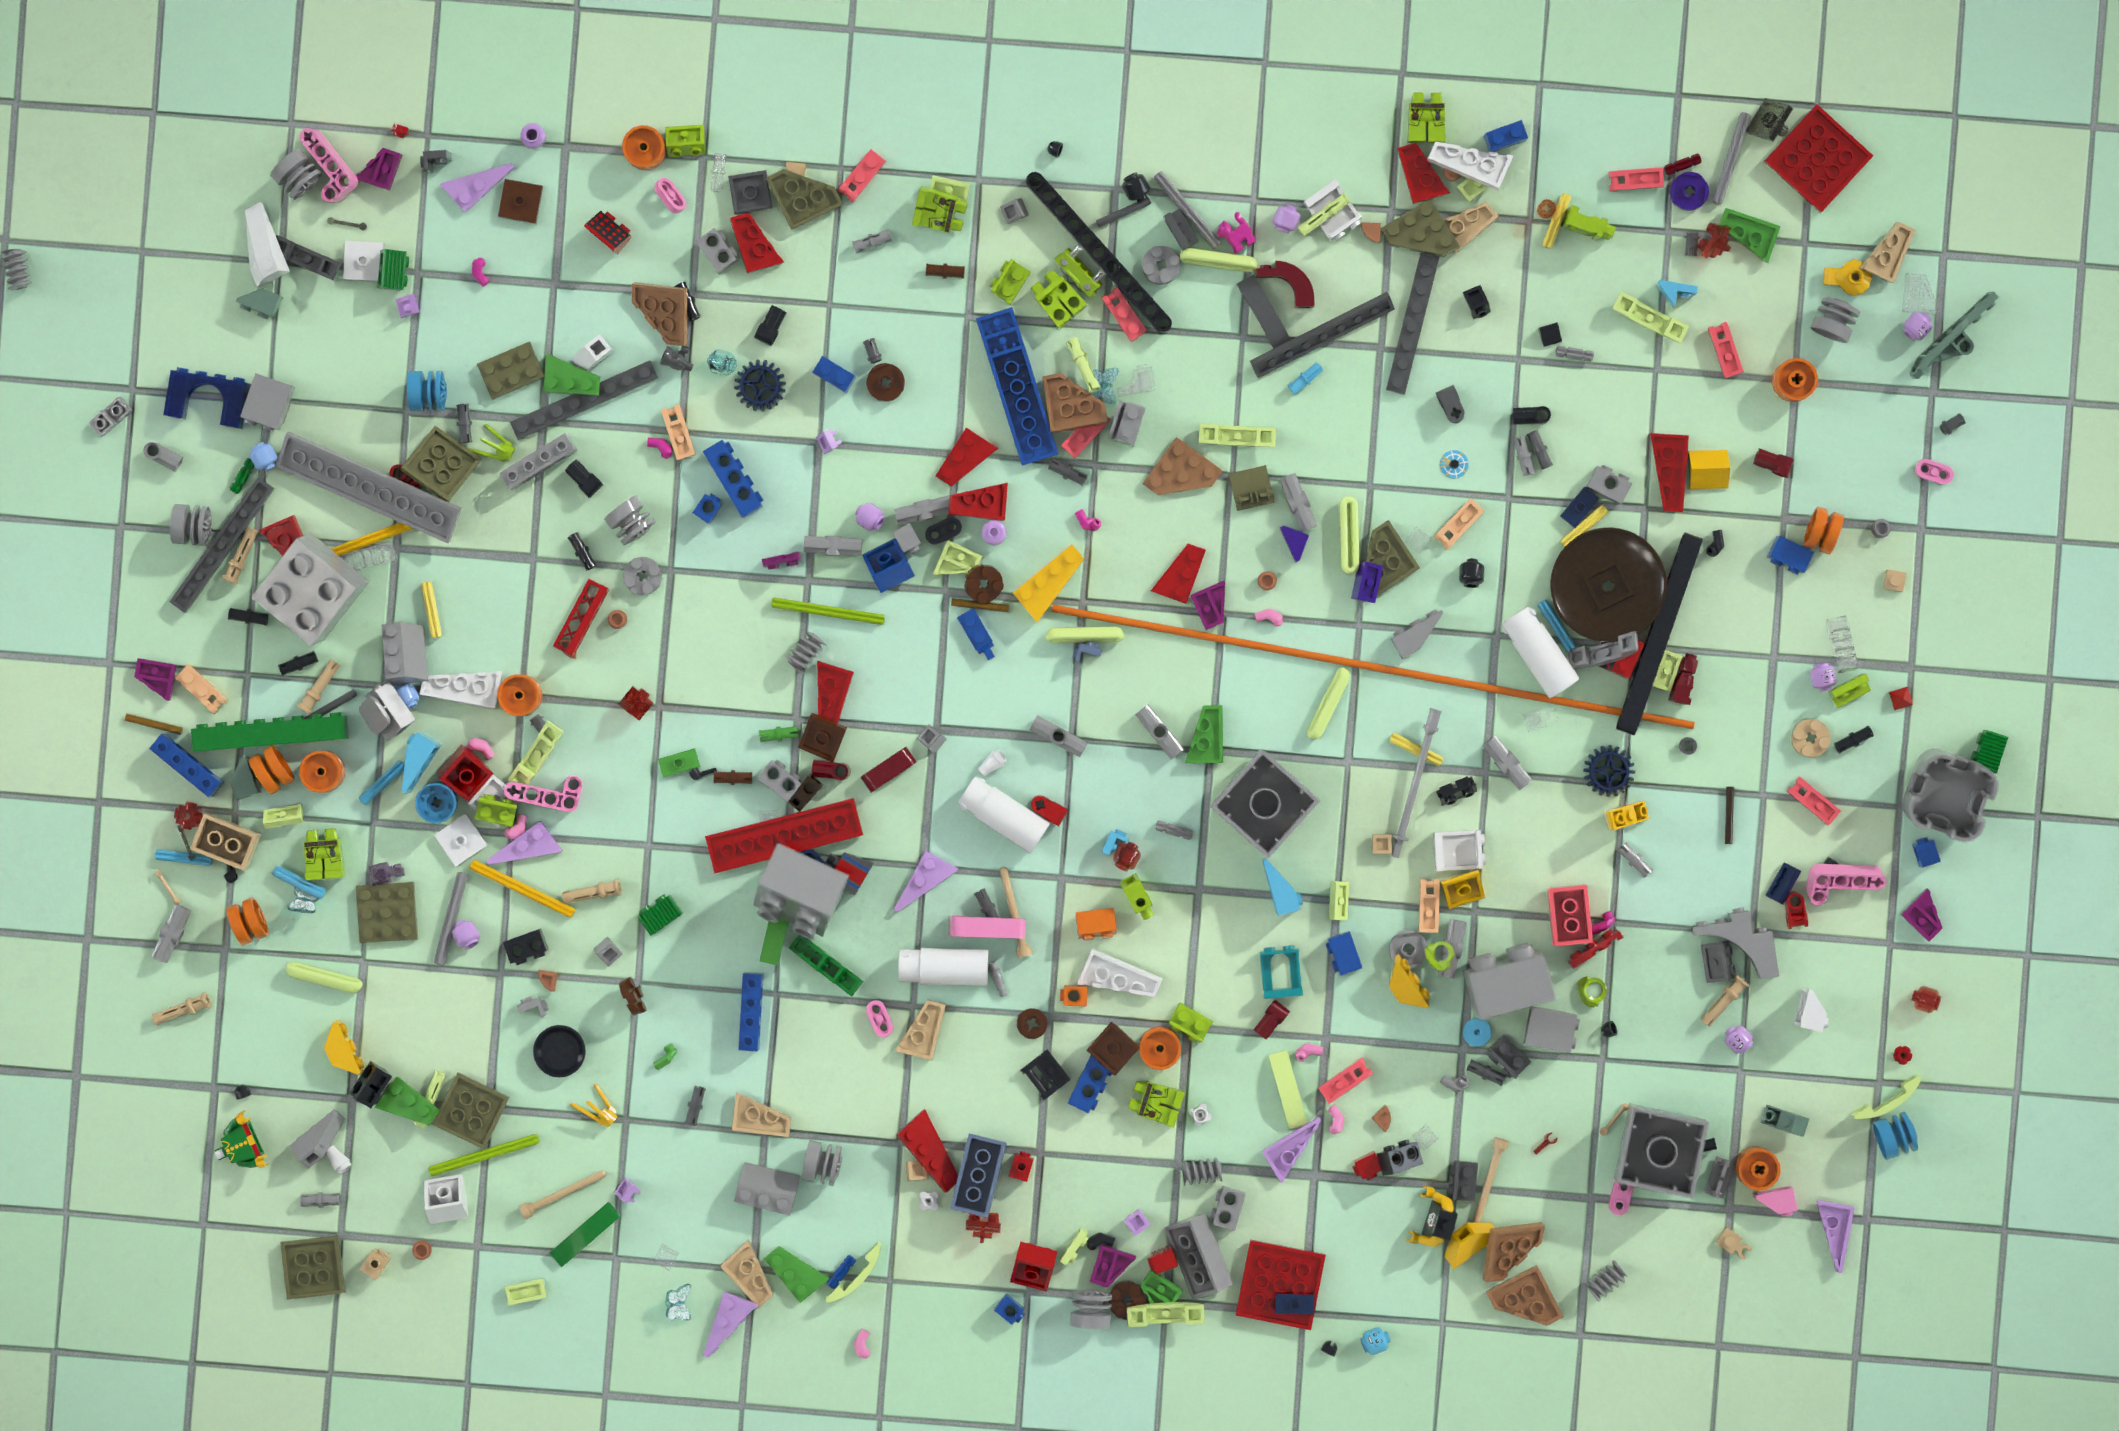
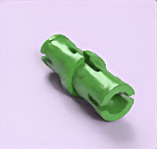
(778, 734)

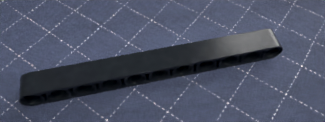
(1096, 243)
(1659, 634)

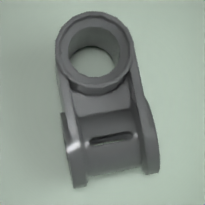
(1449, 401)

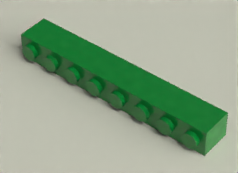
(269, 733)

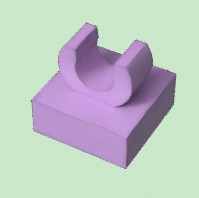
(407, 305)
(827, 441)
(626, 1190)
(1137, 1222)

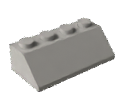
(1198, 1256)

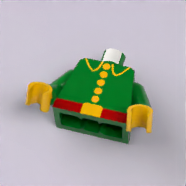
(241, 1144)

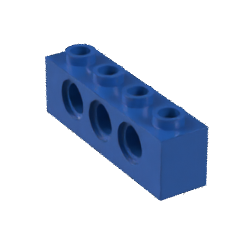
(713, 455)
(186, 765)
(751, 1011)
(1077, 1097)

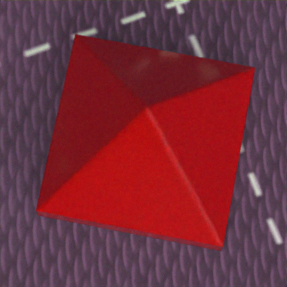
(1900, 698)

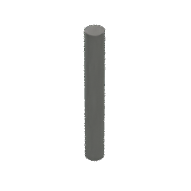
(1123, 212)
(334, 704)

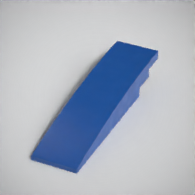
(1017, 386)

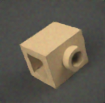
(375, 1263)

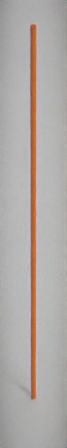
(1363, 665)

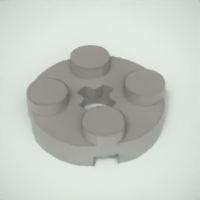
(1164, 275)
(638, 565)
(1414, 939)

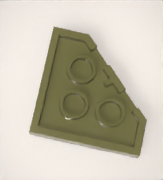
(802, 197)
(1421, 231)
(1389, 551)

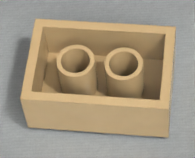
(225, 841)

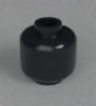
(1136, 187)
(1471, 573)

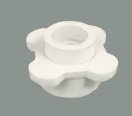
(1205, 1115)
(925, 1196)

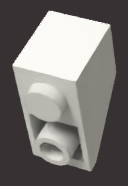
(592, 353)

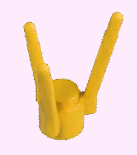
(605, 1117)

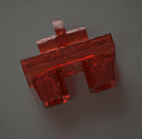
(1717, 242)
(974, 1224)

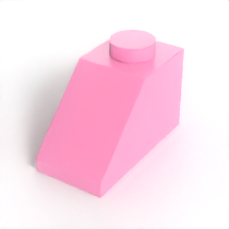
(1779, 1200)

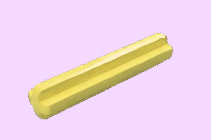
(1556, 220)
(1585, 525)
(431, 609)
(1415, 749)

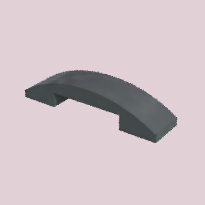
(308, 259)
(1263, 311)

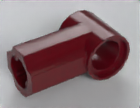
(1778, 464)
(829, 769)
(1273, 1016)

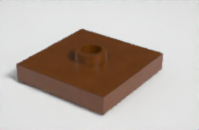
(520, 201)
(822, 737)
(1113, 1048)

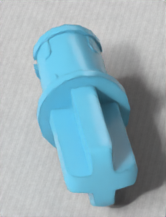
(1305, 378)

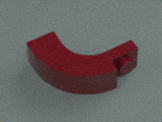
(1295, 277)

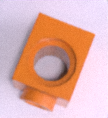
(1082, 1000)

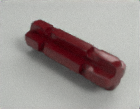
(1682, 164)

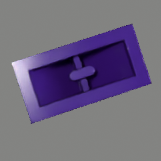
(1295, 541)

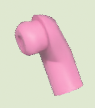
(481, 745)
(860, 1346)

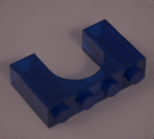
(183, 384)

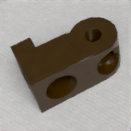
(805, 792)

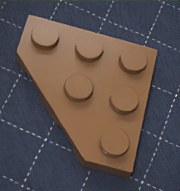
(664, 310)
(1071, 405)
(1181, 470)
(1509, 1247)
(1526, 1297)

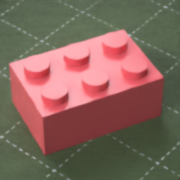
(1569, 915)

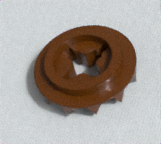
(1035, 1032)

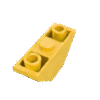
(1626, 815)
(1406, 985)
(342, 1050)
(1467, 1242)

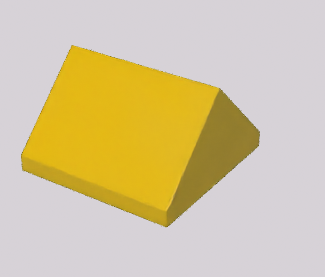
(1708, 469)
(1463, 889)

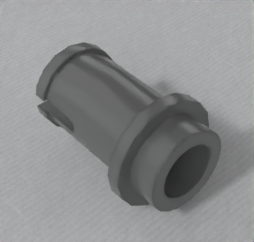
(1691, 242)
(872, 351)
(1952, 424)
(537, 722)

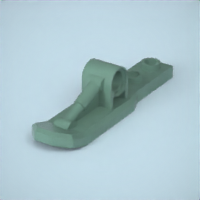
(1948, 343)

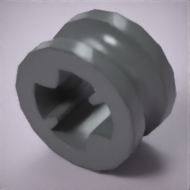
(1682, 745)

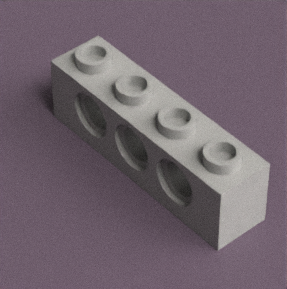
(538, 461)

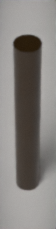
(1729, 815)

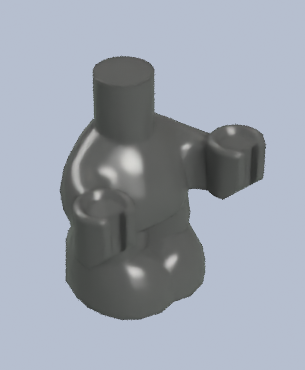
(676, 360)

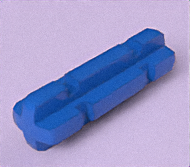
(840, 1273)

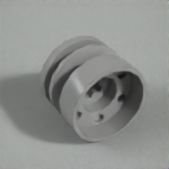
(293, 170)
(1833, 324)
(630, 520)
(194, 525)
(821, 1163)
(1091, 1309)

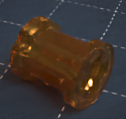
(1542, 213)

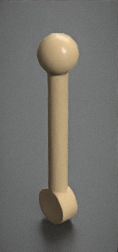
(176, 900)
(1603, 1131)

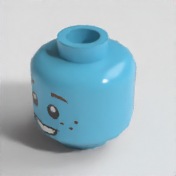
(1375, 1341)

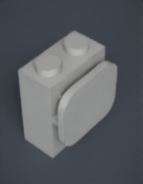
(267, 403)
(1126, 423)
(385, 711)
(1551, 1029)

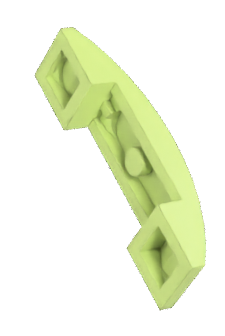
(1650, 318)
(1237, 435)
(537, 754)
(1908, 1086)
(1287, 1089)
(840, 1292)
(1165, 1313)

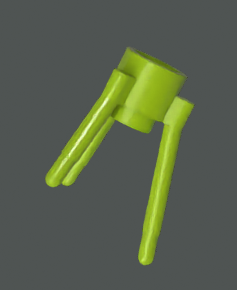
(504, 450)

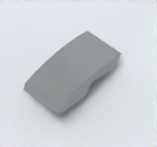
(111, 416)

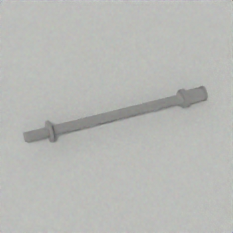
(1430, 728)

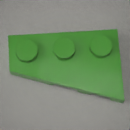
(569, 379)

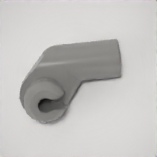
(1456, 1084)

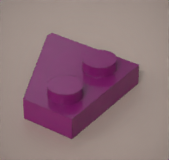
(381, 169)
(789, 559)
(1210, 604)
(157, 676)
(1923, 916)
(1110, 1265)

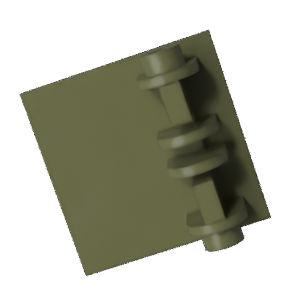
(1251, 488)

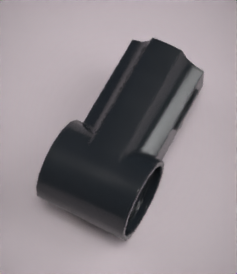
(768, 330)
(1528, 415)
(587, 481)

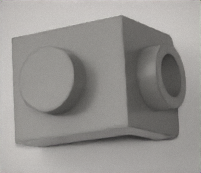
(528, 1003)

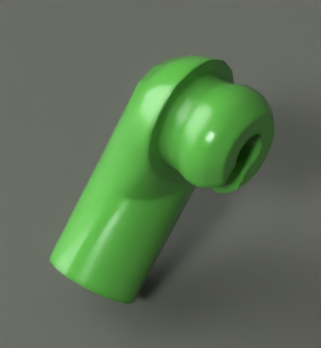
(667, 1058)

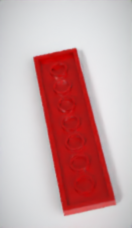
(795, 831)

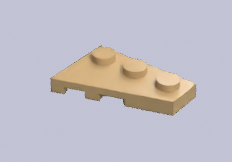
(1471, 223)
(1889, 253)
(924, 1031)
(758, 1118)
(747, 1274)

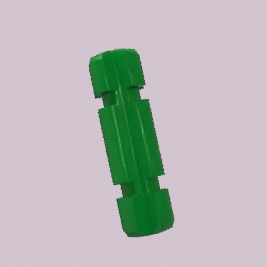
(242, 476)

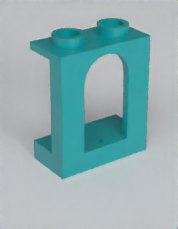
(1293, 956)

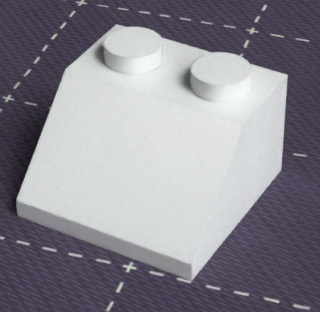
(1810, 1012)
(445, 1199)

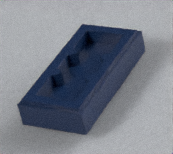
(1579, 507)
(1783, 883)
(1294, 1303)

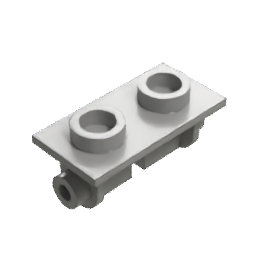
(1719, 1177)

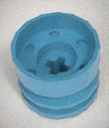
(426, 391)
(431, 812)
(1897, 1135)

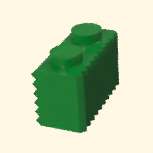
(392, 269)
(1990, 749)
(660, 914)

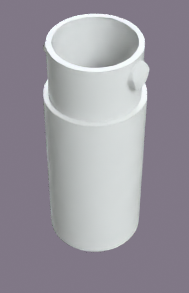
(1539, 652)
(1003, 814)
(944, 966)

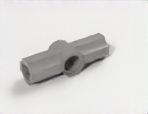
(1298, 502)
(922, 510)
(833, 545)
(1046, 730)
(1168, 741)
(1507, 762)
(171, 933)
(1455, 937)

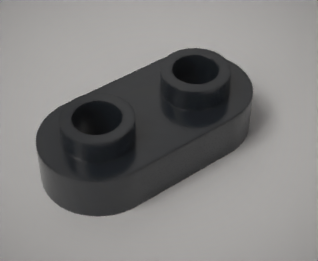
(943, 530)

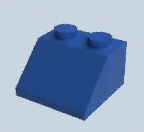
(888, 565)

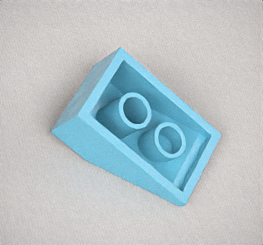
(418, 757)
(1283, 894)

